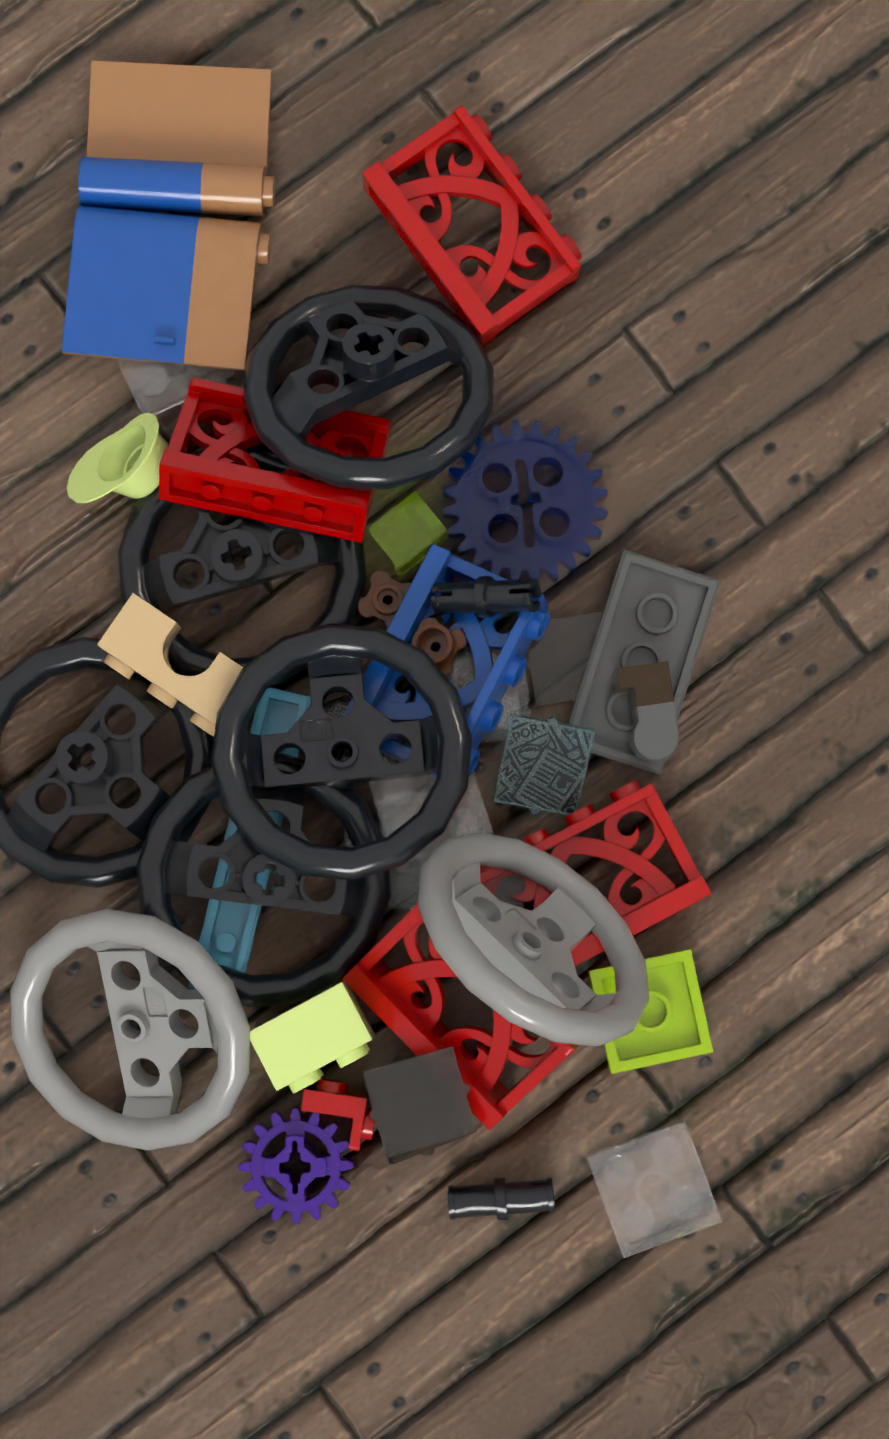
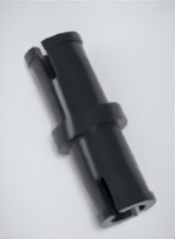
(486, 596)
(501, 1198)

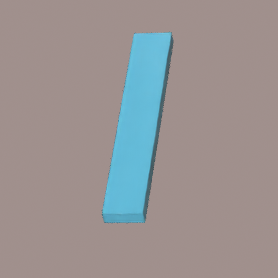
(228, 925)

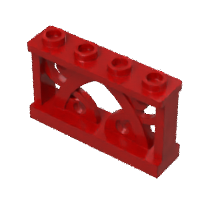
(404, 203)
(245, 490)
(658, 894)
(420, 1028)

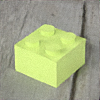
(311, 1036)

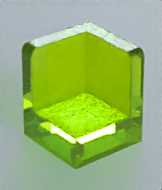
(408, 532)

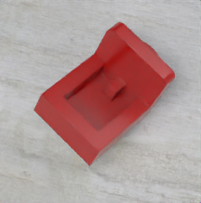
(333, 1099)

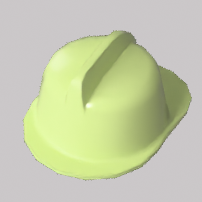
(120, 463)

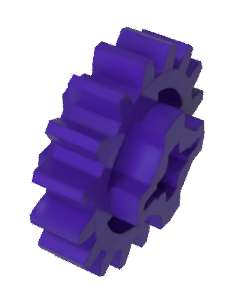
(272, 1165)

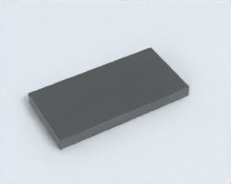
(648, 618)

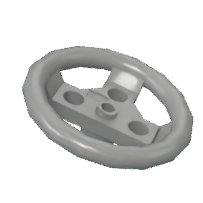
(523, 957)
(143, 1026)

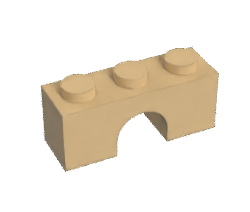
(141, 644)

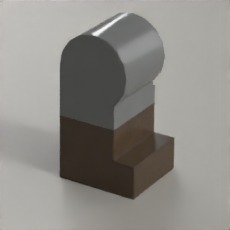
(653, 709)

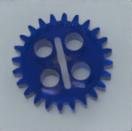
(570, 499)

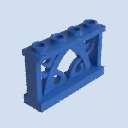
(490, 679)

